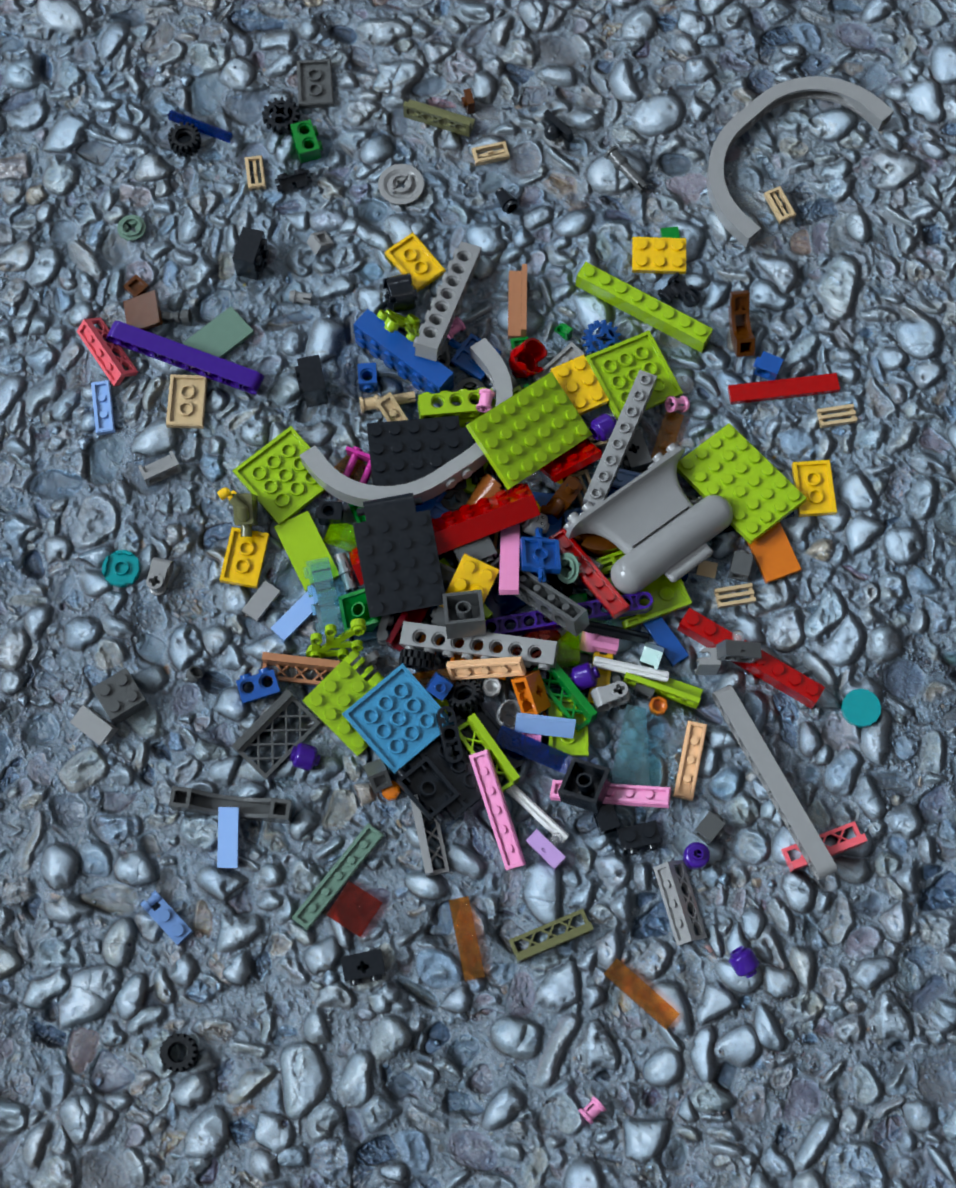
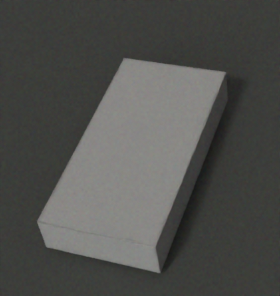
(261, 601)

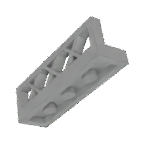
(423, 842)
(676, 902)

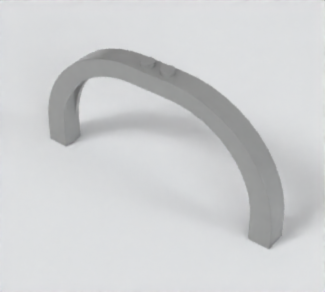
(812, 87)
(434, 483)

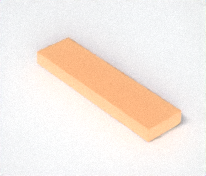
(486, 668)
(690, 760)

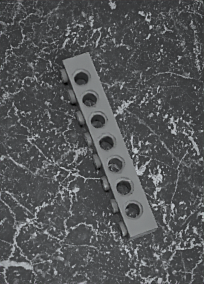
(448, 301)
(620, 438)
(412, 631)

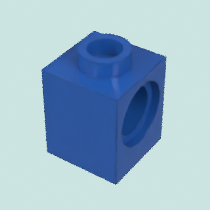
(767, 366)
(367, 370)
(439, 686)

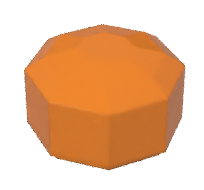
(658, 706)
(392, 792)

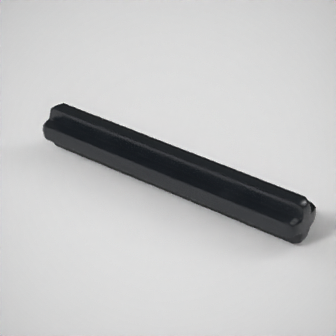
(617, 632)

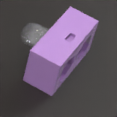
(547, 847)

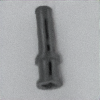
(621, 163)

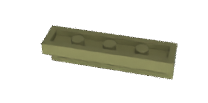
(438, 117)
(551, 943)

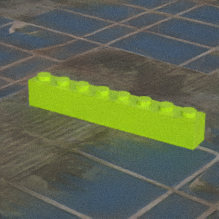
(643, 307)

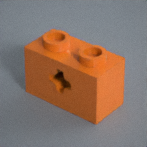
(531, 692)

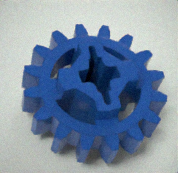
(605, 333)

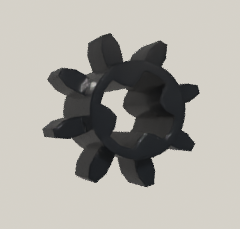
(565, 589)

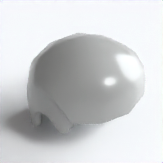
(507, 713)

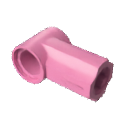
(594, 642)

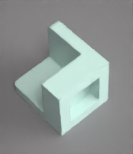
(652, 655)

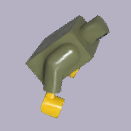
(244, 509)

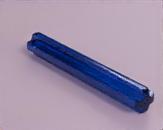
(202, 126)

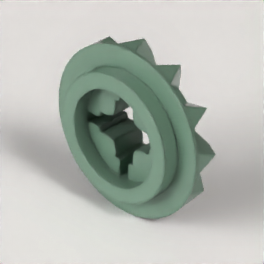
(133, 221)
(566, 575)

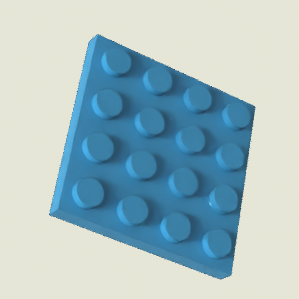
(396, 718)

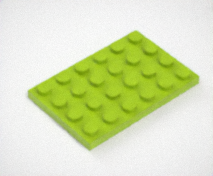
(528, 430)
(745, 478)

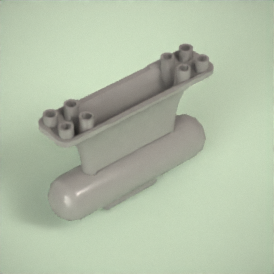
(654, 525)

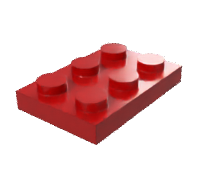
(572, 461)

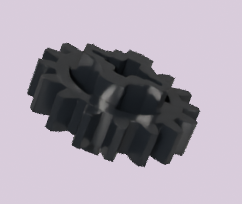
(281, 114)

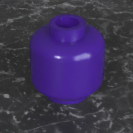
(603, 427)
(585, 676)
(304, 756)
(691, 860)
(744, 961)

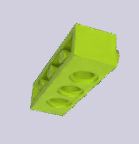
(445, 398)

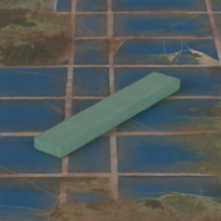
(337, 876)

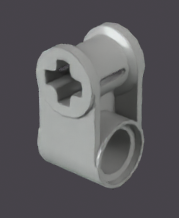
(160, 573)
(608, 696)

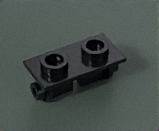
(299, 177)

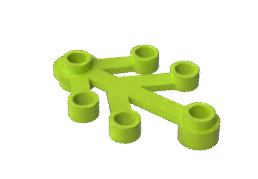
(394, 321)
(358, 628)

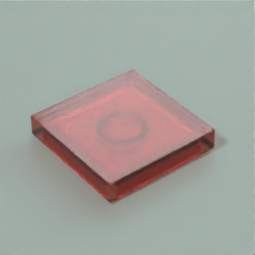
(354, 909)

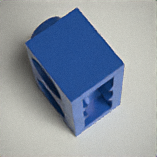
(260, 690)

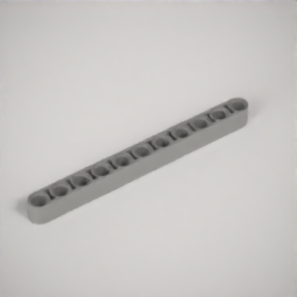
(774, 782)

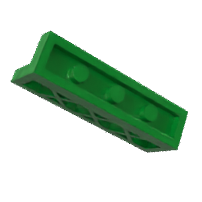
(573, 693)

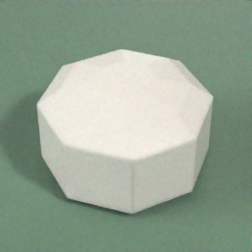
(491, 687)

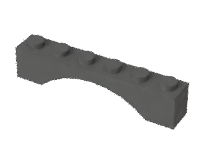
(207, 803)

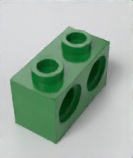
(305, 141)

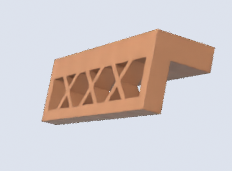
(517, 303)
(298, 662)

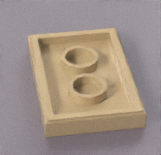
(186, 401)

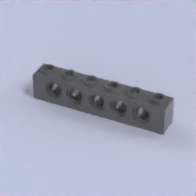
(549, 602)

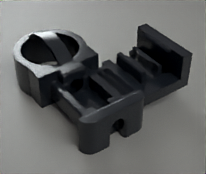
(676, 287)

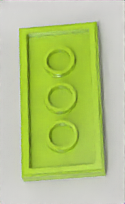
(303, 544)

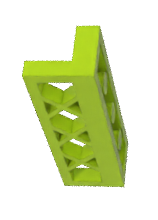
(671, 690)
(488, 742)

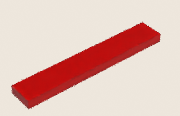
(783, 388)
(593, 577)

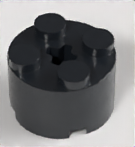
(399, 293)

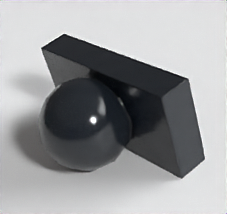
(556, 128)

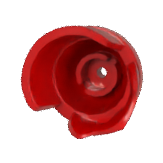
(525, 358)

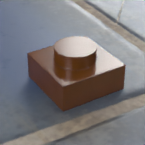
(468, 101)
(136, 286)

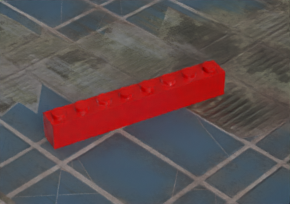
(767, 668)

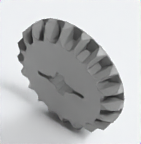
(401, 174)

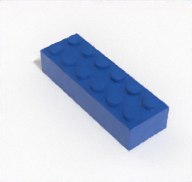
(399, 354)

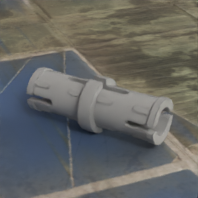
(345, 572)

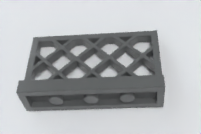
(263, 722)

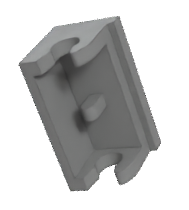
(160, 469)
(708, 665)
(94, 725)

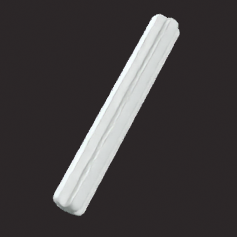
(623, 667)
(536, 811)

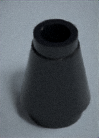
(506, 200)

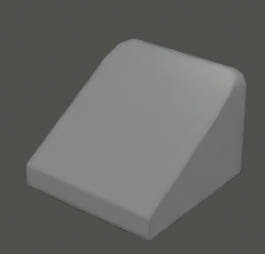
(319, 242)

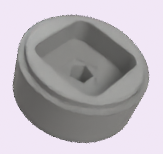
(371, 658)

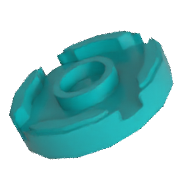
(121, 568)
(861, 708)

